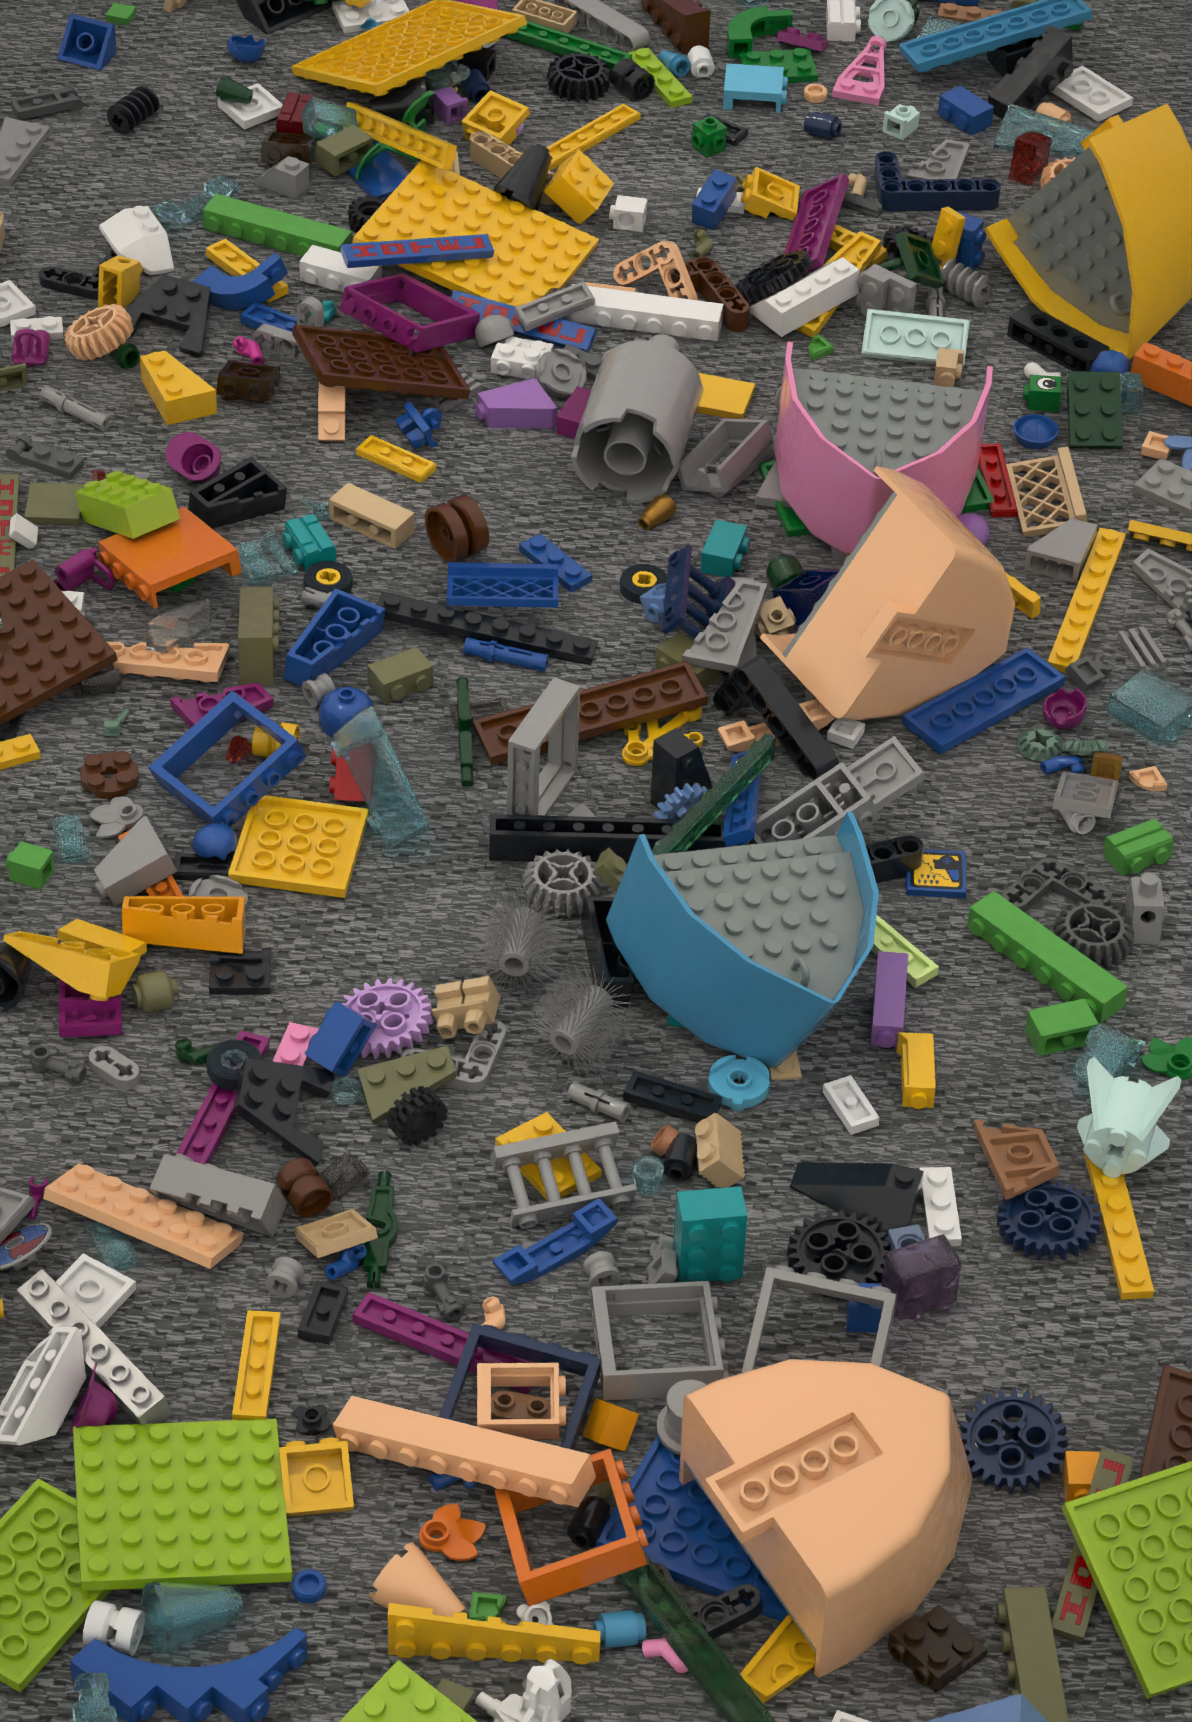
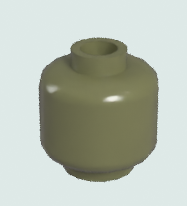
(154, 991)

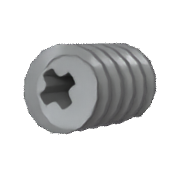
(965, 284)

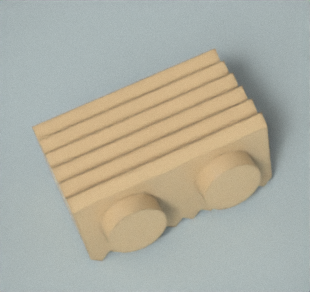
(719, 1151)

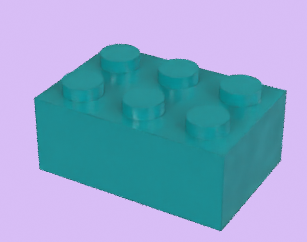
(710, 1234)

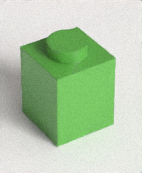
(30, 865)

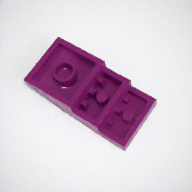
(87, 1017)

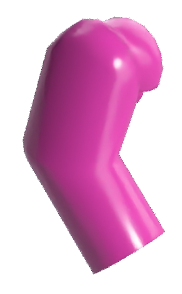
(248, 348)

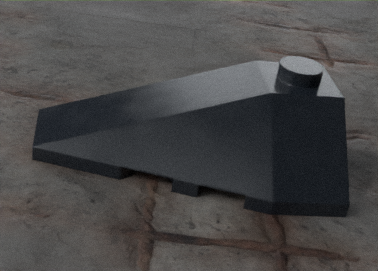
(874, 1190)

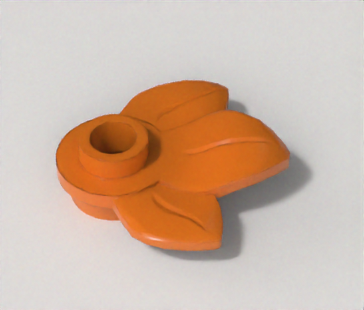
(455, 1534)

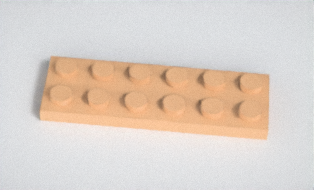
(144, 1215)

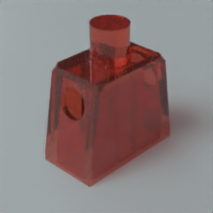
(1029, 150)

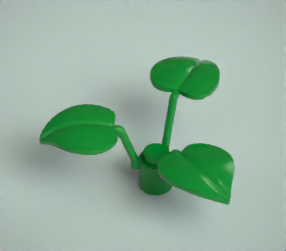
(409, 117)

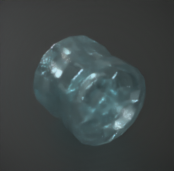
(648, 1175)

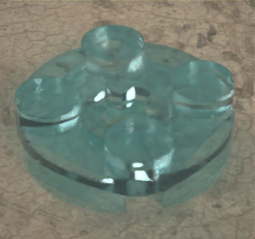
(93, 1699)

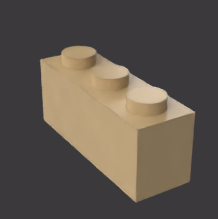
(371, 515)

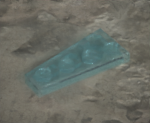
(1019, 120)

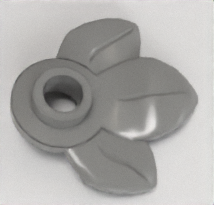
(116, 817)

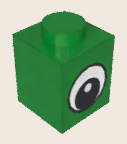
(1042, 393)

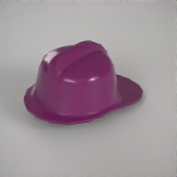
(193, 457)
(96, 1406)

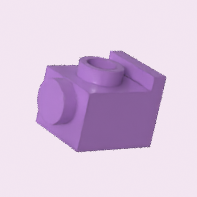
(449, 105)

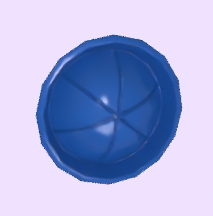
(1035, 431)

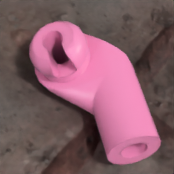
(660, 1647)

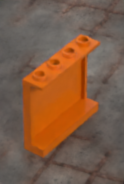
(167, 556)

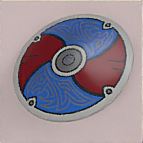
(21, 1246)

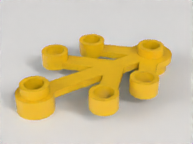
(639, 753)

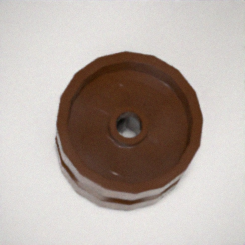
(457, 528)

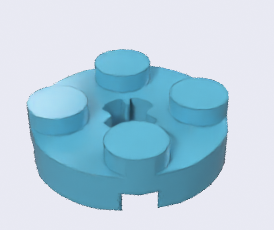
(739, 1095)

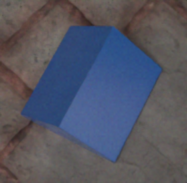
(88, 42)

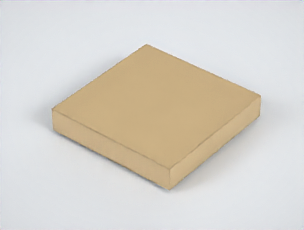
(335, 1233)

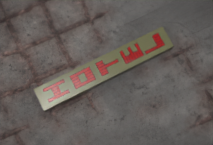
(8, 508)
(1078, 1587)

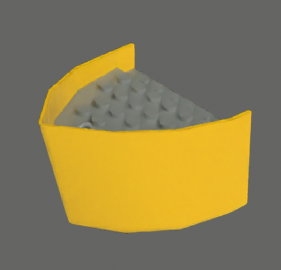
(1110, 233)

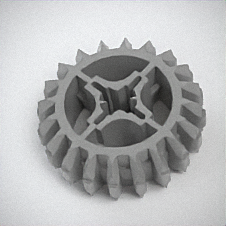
(562, 874)

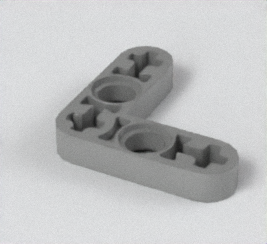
(272, 337)
(472, 1065)

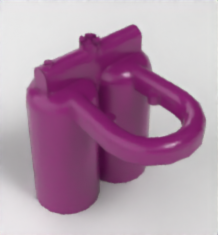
(30, 347)
(80, 569)

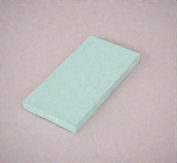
(912, 336)

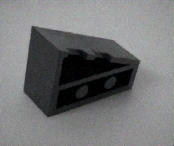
(238, 495)
(674, 764)

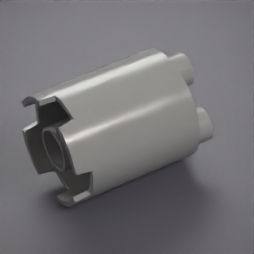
(637, 418)

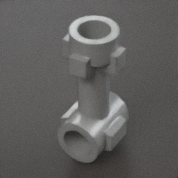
(1179, 620)

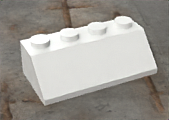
(808, 297)

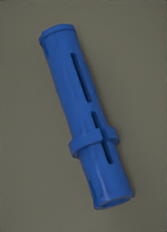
(514, 656)

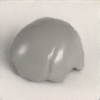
(493, 329)

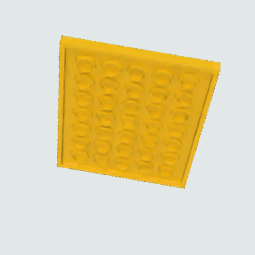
(409, 46)
(528, 246)

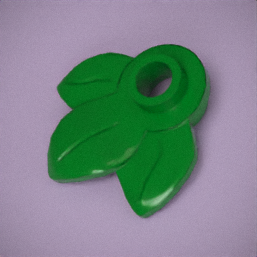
(1170, 1059)

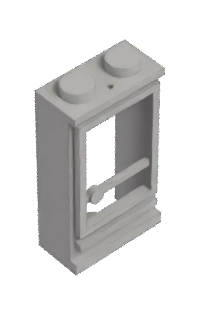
(749, 437)

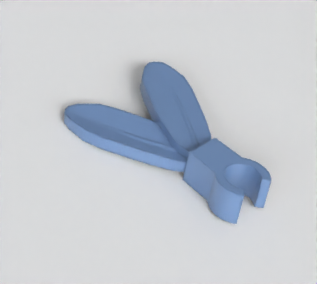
(1181, 443)

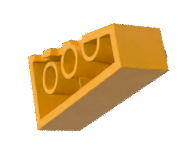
(186, 921)

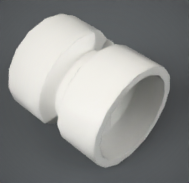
(114, 1628)

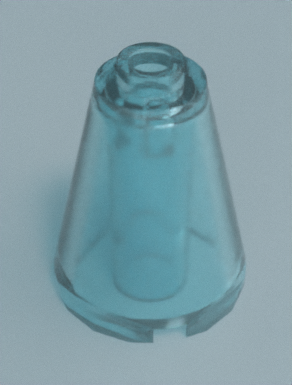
(186, 1612)

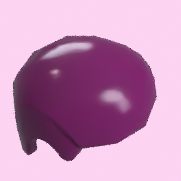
(1065, 708)

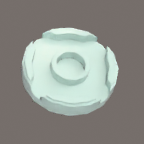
(891, 19)

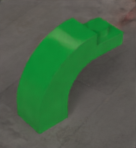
(752, 24)

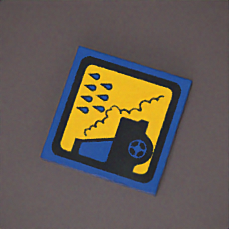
(939, 875)

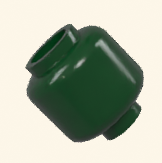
(783, 569)

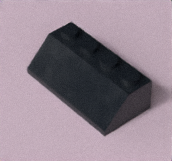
(276, 14)

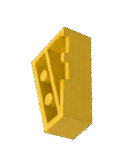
(176, 389)

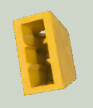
(119, 281)

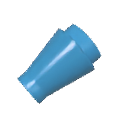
(676, 63)

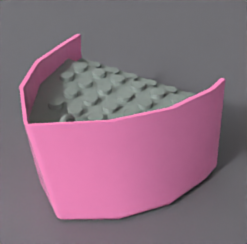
(846, 425)

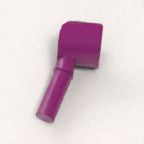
(37, 1193)

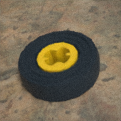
(334, 572)
(633, 577)

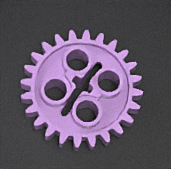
(397, 1010)

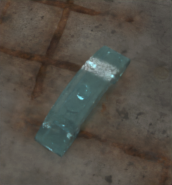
(192, 208)

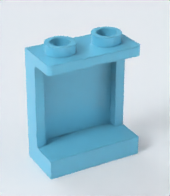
(754, 83)

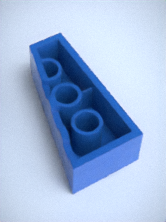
(333, 636)

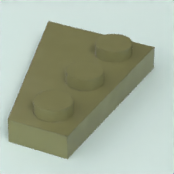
(388, 1080)

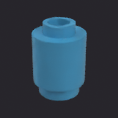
(620, 1628)

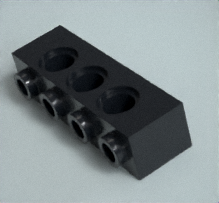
(1054, 339)

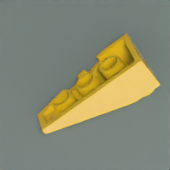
(90, 971)

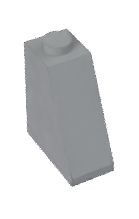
(1063, 550)
(134, 864)

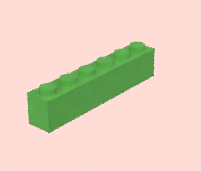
(271, 226)
(1046, 955)

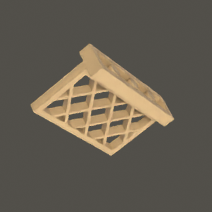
(1067, 482)

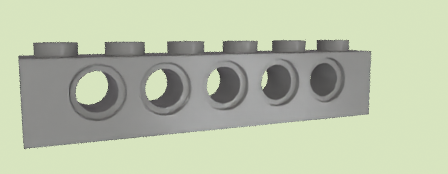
(114, 1369)

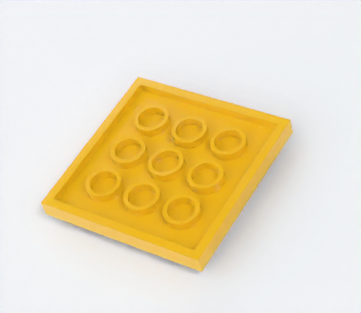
(299, 846)

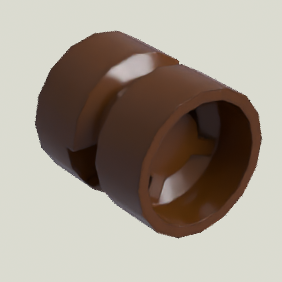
(304, 1187)

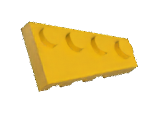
(779, 1661)

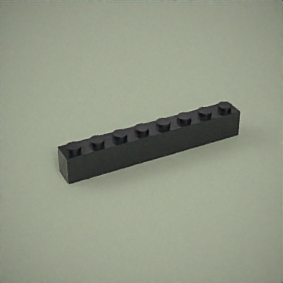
(531, 835)

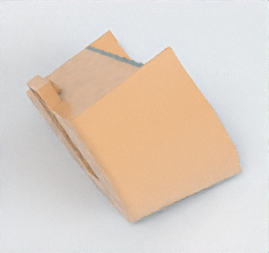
(904, 614)
(835, 1489)

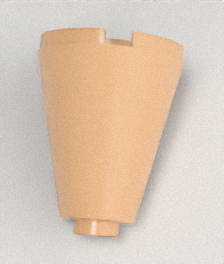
(415, 1583)

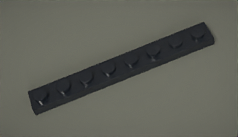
(487, 628)

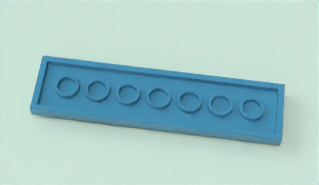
(992, 32)

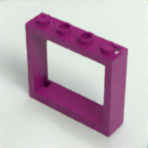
(452, 318)

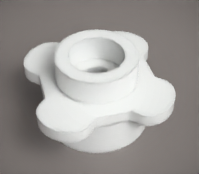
(539, 1610)

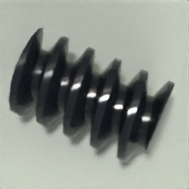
(132, 109)

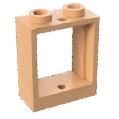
(521, 1375)

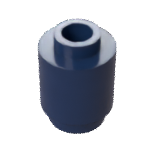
(475, 86)
(822, 125)

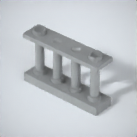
(571, 1146)

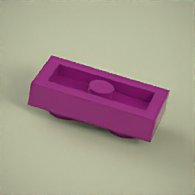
(811, 41)

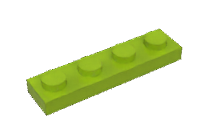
(665, 83)

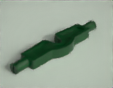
(464, 733)
(380, 1215)

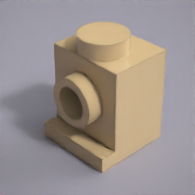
(948, 366)

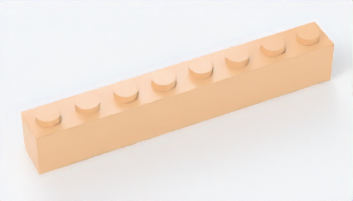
(465, 1451)

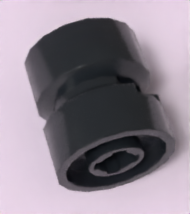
(632, 79)

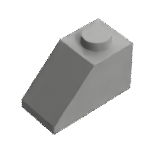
(286, 177)

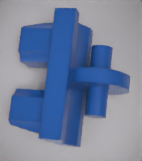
(423, 423)

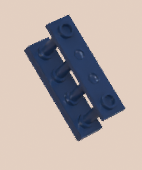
(679, 588)

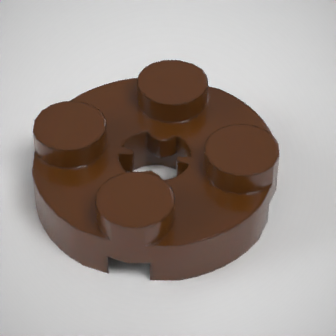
(120, 764)

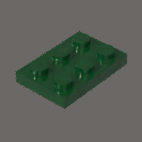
(1094, 410)

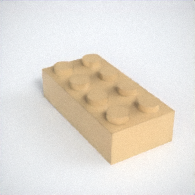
(547, 14)

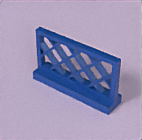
(500, 584)

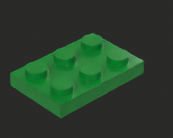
(796, 62)

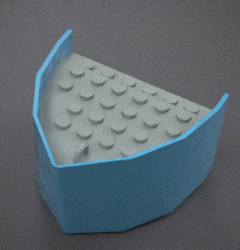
(749, 937)

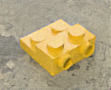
(495, 116)
(768, 193)
(316, 1477)

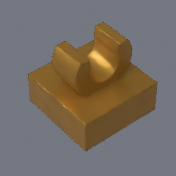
(1106, 765)

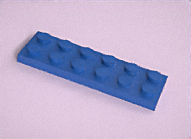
(983, 700)

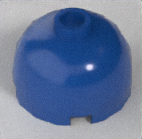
(340, 707)

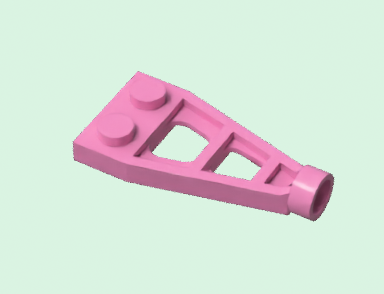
(861, 91)

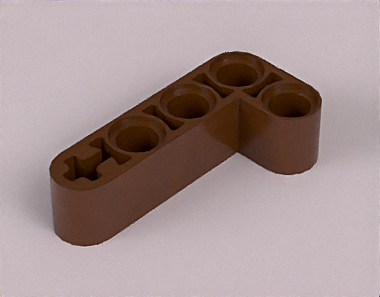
(717, 288)

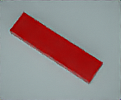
(996, 476)

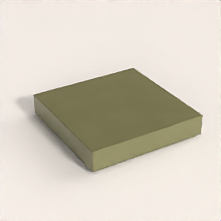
(53, 504)

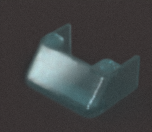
(380, 778)

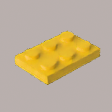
(543, 1126)

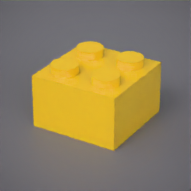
(578, 187)

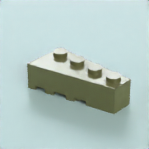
(257, 635)

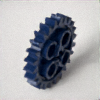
(1050, 1221)
(1034, 1423)

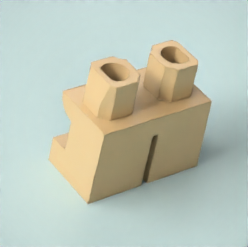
(465, 1006)

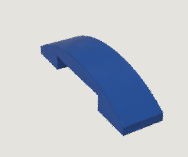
(564, 1245)

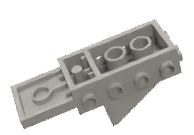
(859, 789)

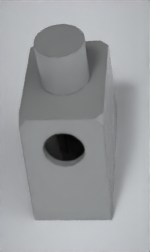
(1142, 896)

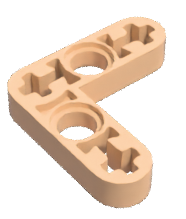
(663, 264)

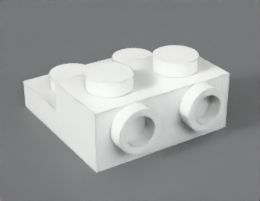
(518, 357)

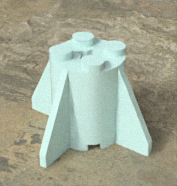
(1123, 1121)

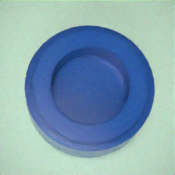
(308, 1586)

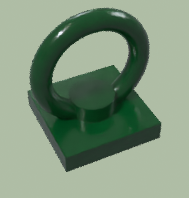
(917, 259)

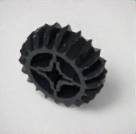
(578, 77)

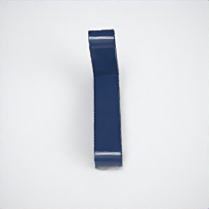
(930, 194)

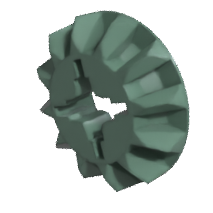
(1085, 747)
(1035, 750)

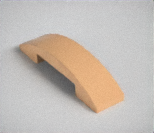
(739, 736)

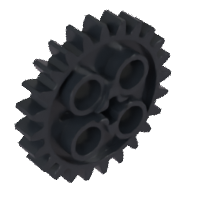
(774, 275)
(839, 1248)

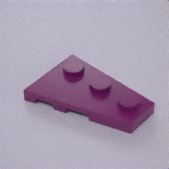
(194, 709)

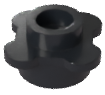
(311, 1426)

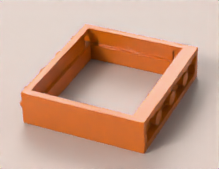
(585, 1567)

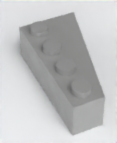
(220, 1193)

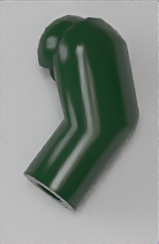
(192, 1055)

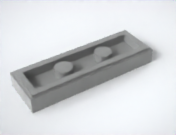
(554, 306)

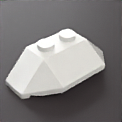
(140, 237)
(44, 1388)

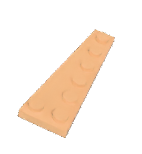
(199, 663)

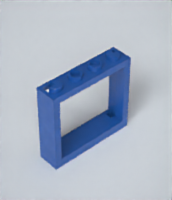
(202, 737)

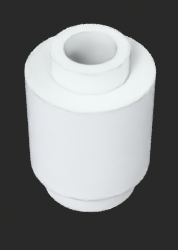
(700, 62)

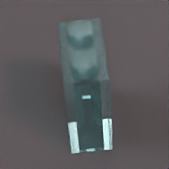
(1151, 708)

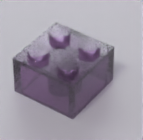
(922, 1276)

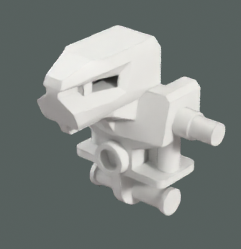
(544, 1700)

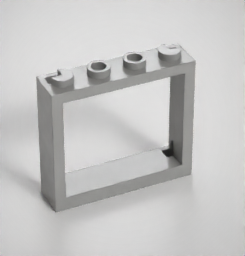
(552, 715)
(818, 1284)
(655, 1299)

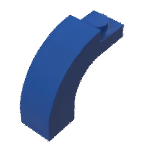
(243, 290)

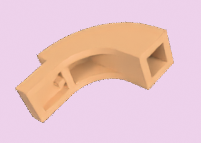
(331, 413)

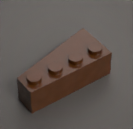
(681, 21)

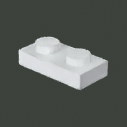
(51, 324)
(851, 1105)

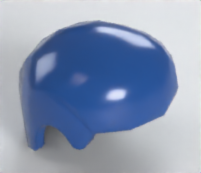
(246, 49)
(1111, 362)
(215, 840)

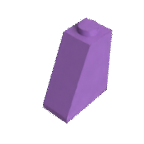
(517, 406)
(889, 998)

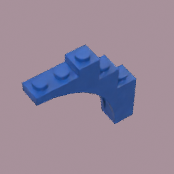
(190, 1693)

